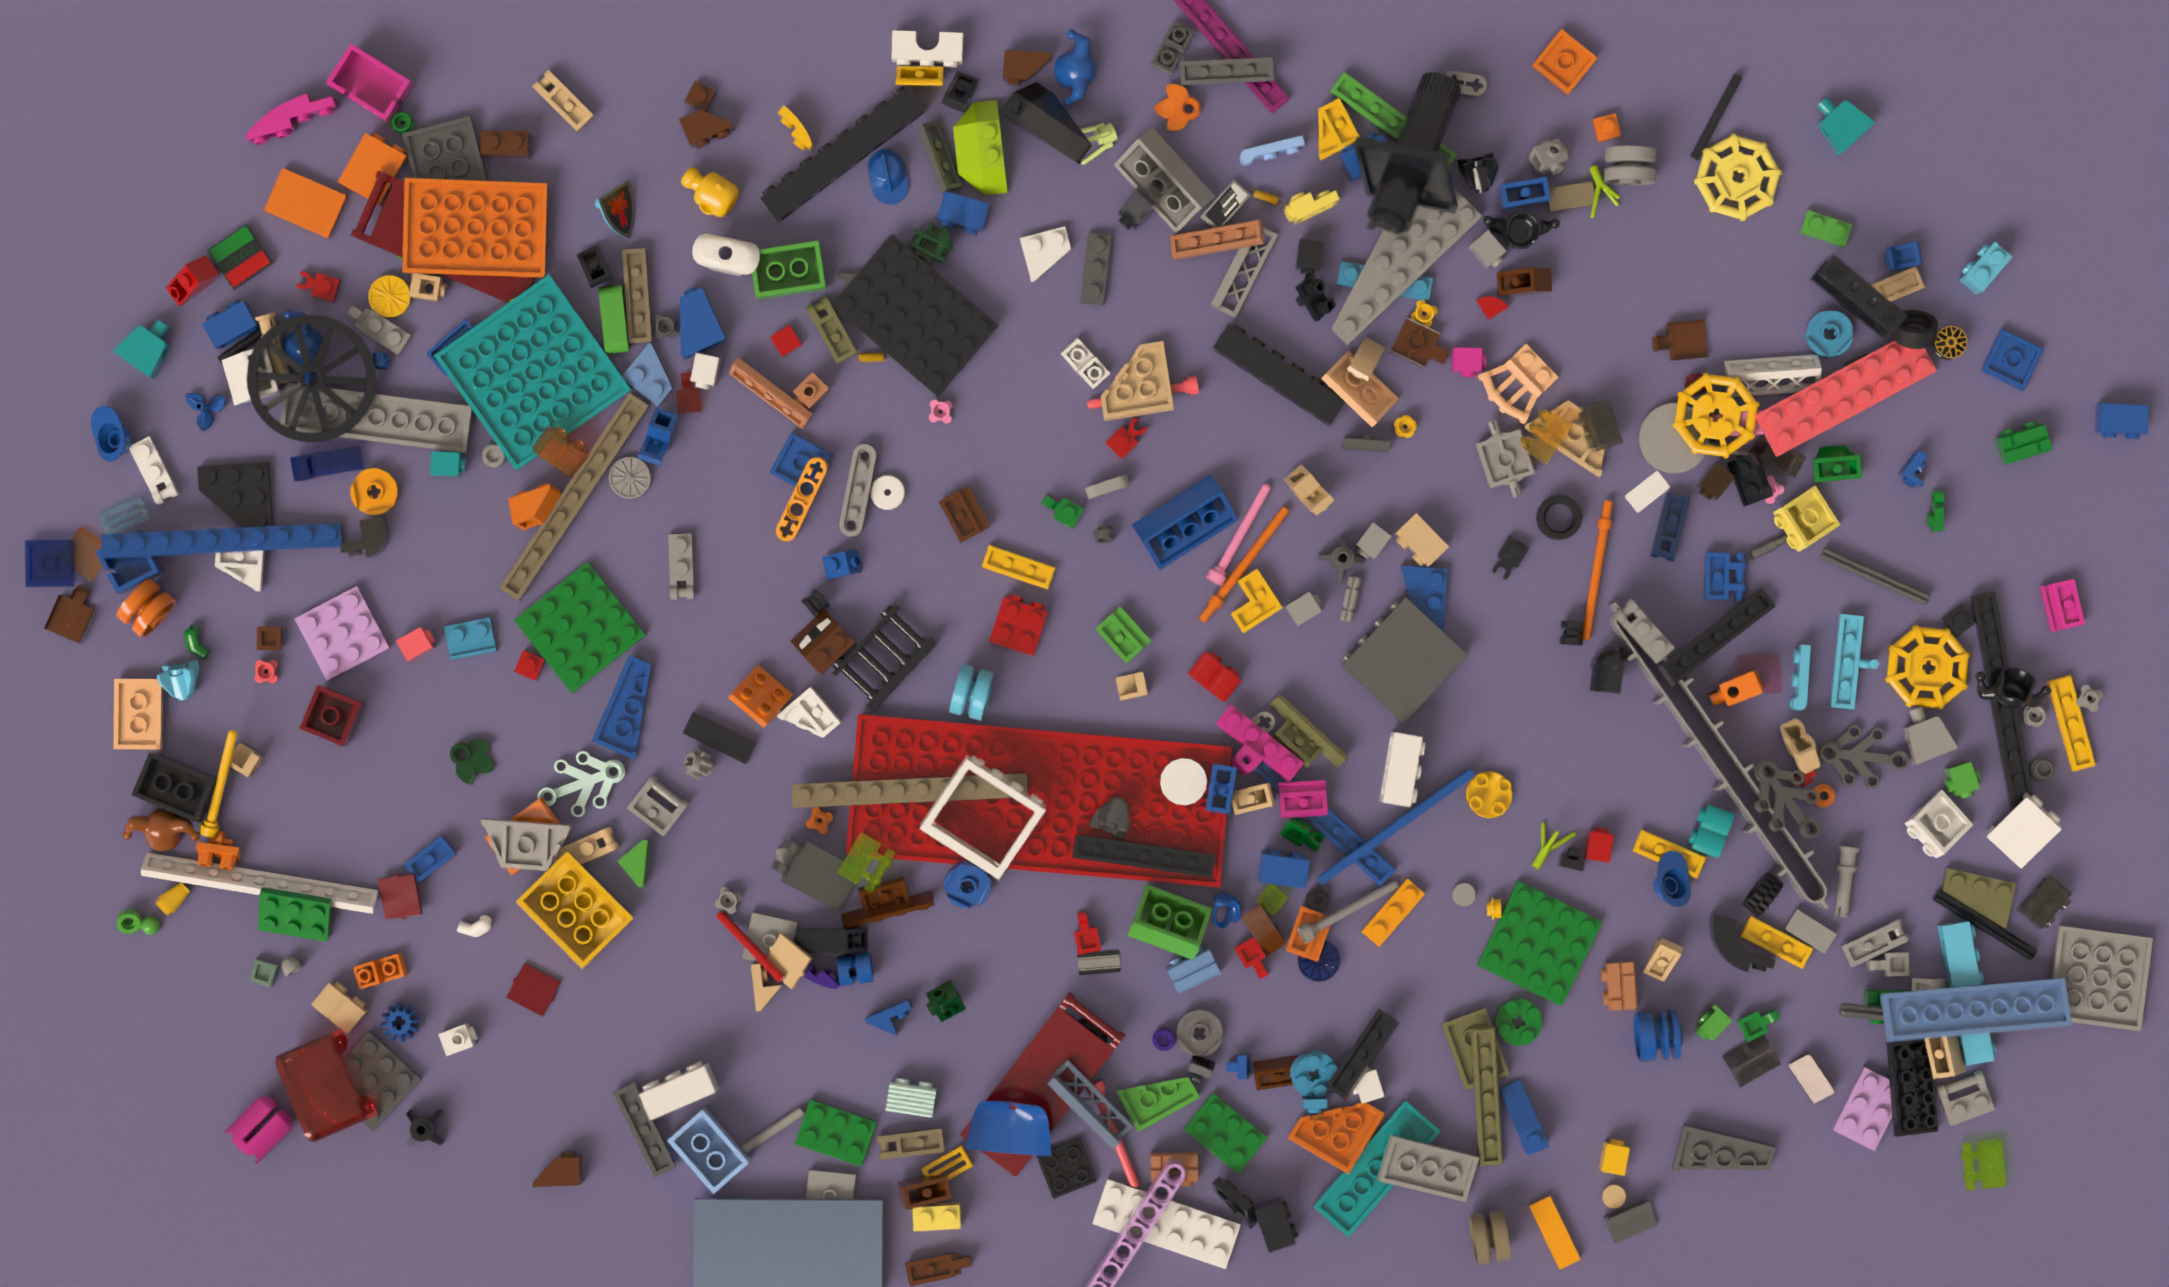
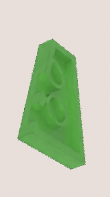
(1156, 1101)

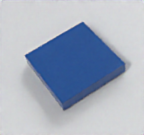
(2012, 359)
(794, 458)

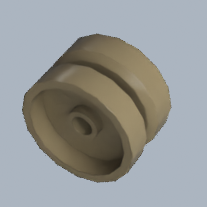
(1491, 1236)

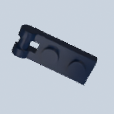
(1670, 526)

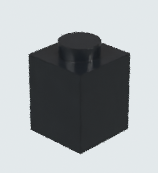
(1309, 256)

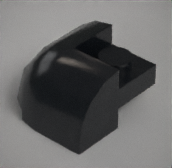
(1607, 671)

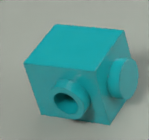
(447, 464)

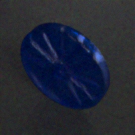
(1324, 968)

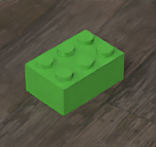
(789, 271)
(1170, 922)

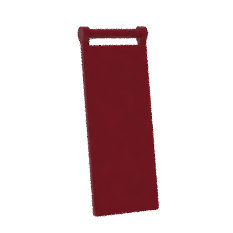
(389, 237)
(1056, 1042)

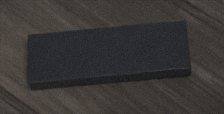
(719, 738)

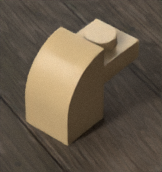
(1308, 490)

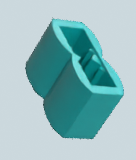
(1711, 831)

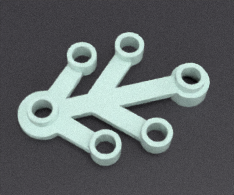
(586, 782)

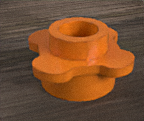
(825, 817)

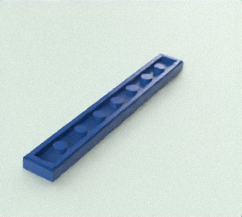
(1395, 826)
(1337, 832)

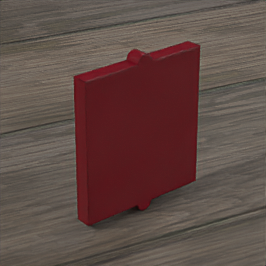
(400, 896)
(533, 989)

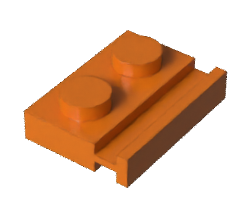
(1312, 949)

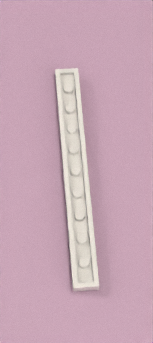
(253, 880)

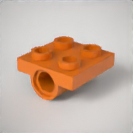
(760, 696)

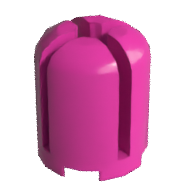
(252, 1119)

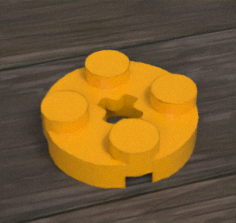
(363, 483)

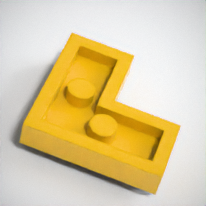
(1261, 604)

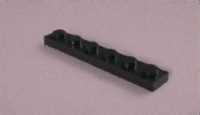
(1716, 636)
(1143, 856)

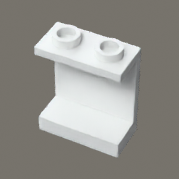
(2025, 830)

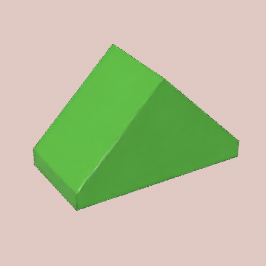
(636, 862)

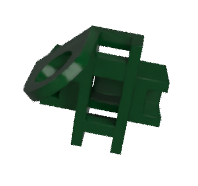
(929, 249)

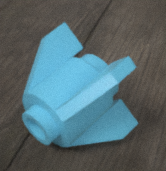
(179, 679)

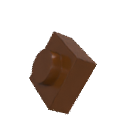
(700, 96)
(269, 638)

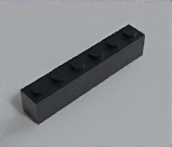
(1279, 375)

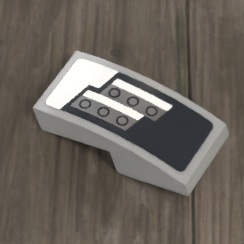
(1225, 205)

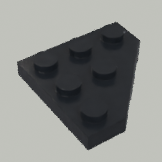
(240, 491)

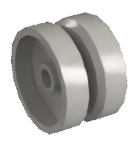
(1631, 165)

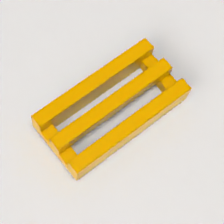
(969, 1164)

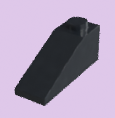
(1136, 209)

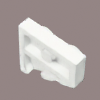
(811, 713)

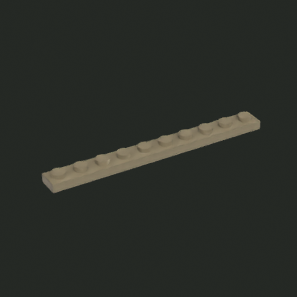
(574, 497)
(897, 791)

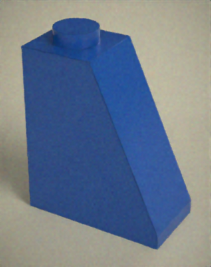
(698, 323)

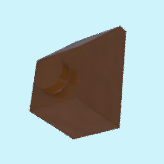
(1023, 65)
(1524, 281)
(562, 1171)
(924, 1190)

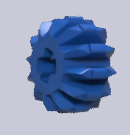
(395, 1015)

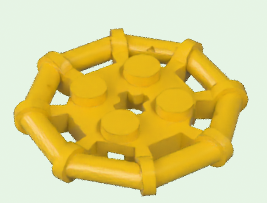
(1724, 426)
(1918, 657)

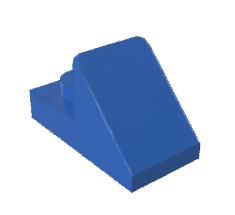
(883, 1018)

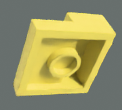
(1304, 207)
(1805, 519)

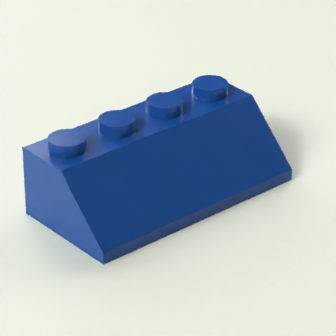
(1185, 522)

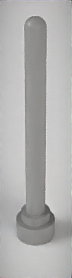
(1309, 931)

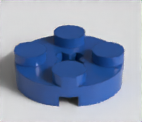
(968, 897)

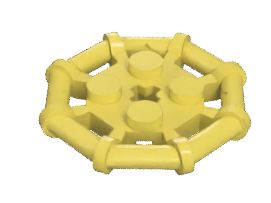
(1742, 164)

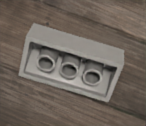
(1165, 179)

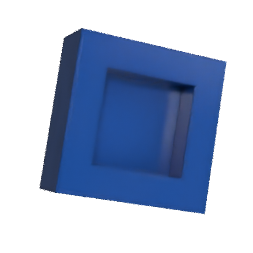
(1241, 1066)

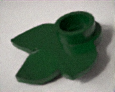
(475, 760)

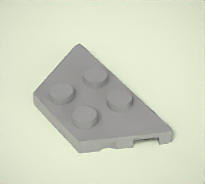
(525, 842)

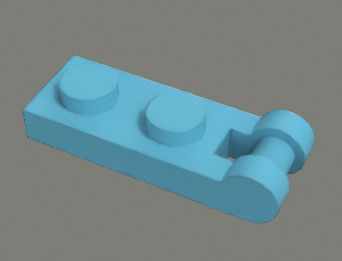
(1800, 679)

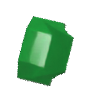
(1836, 464)

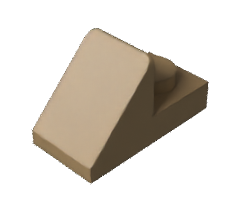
(1252, 798)
(1662, 959)
(761, 992)

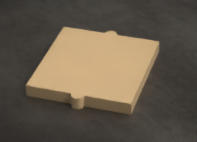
(789, 960)

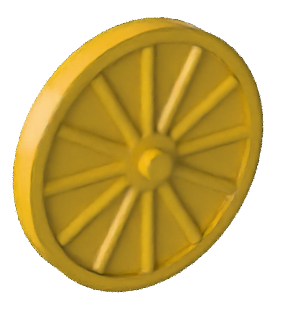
(389, 296)

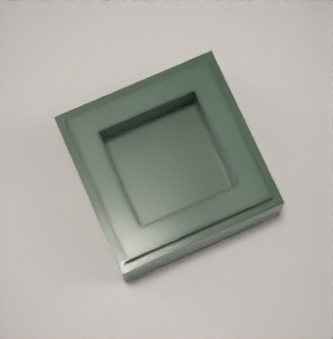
(263, 972)

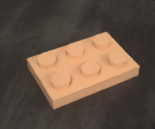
(1368, 398)
(138, 714)

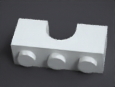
(947, 52)

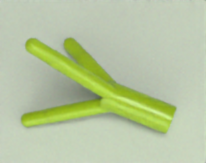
(1600, 184)
(1546, 848)

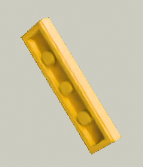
(2071, 723)

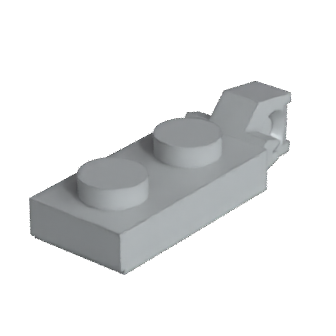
(380, 329)

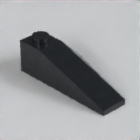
(1045, 118)

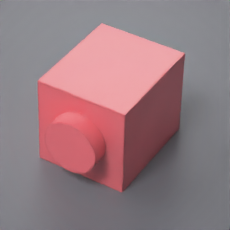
(416, 643)

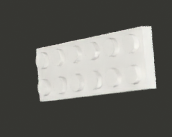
(1177, 1228)

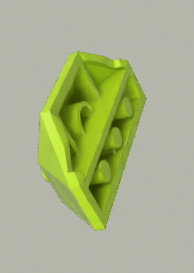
(980, 148)

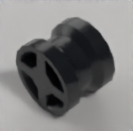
(815, 603)

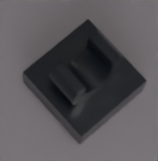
(1571, 860)
(1201, 1068)

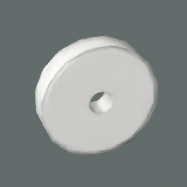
(878, 495)

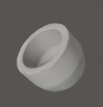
(290, 965)

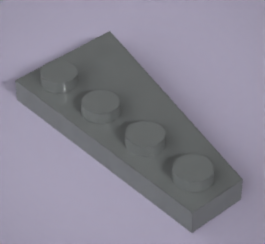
(1710, 1149)

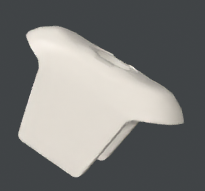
(743, 259)

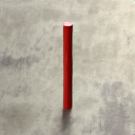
(750, 946)

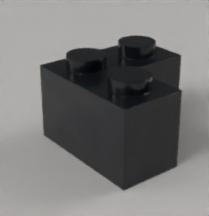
(1274, 1224)

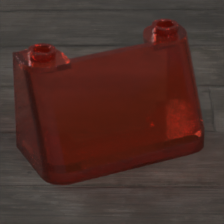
(322, 1087)

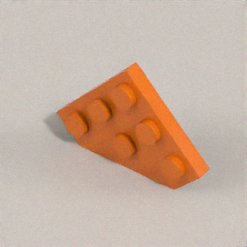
(1338, 1134)

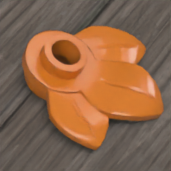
(1173, 107)

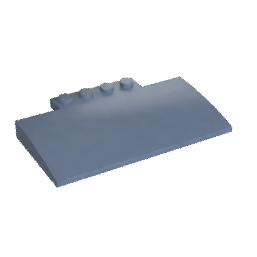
(788, 1242)

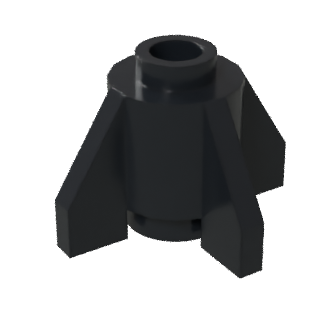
(1479, 171)
(429, 1124)

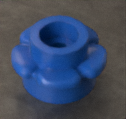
(380, 360)

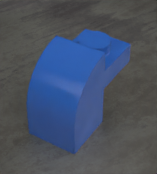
(659, 436)

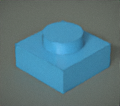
(1314, 1104)

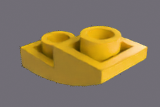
(800, 134)

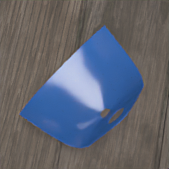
(1009, 1130)

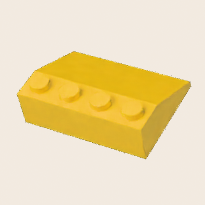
(574, 910)

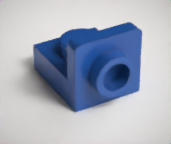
(1913, 465)

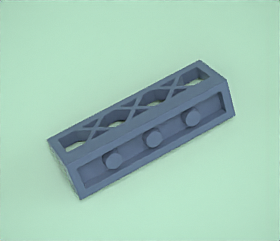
(1083, 1110)

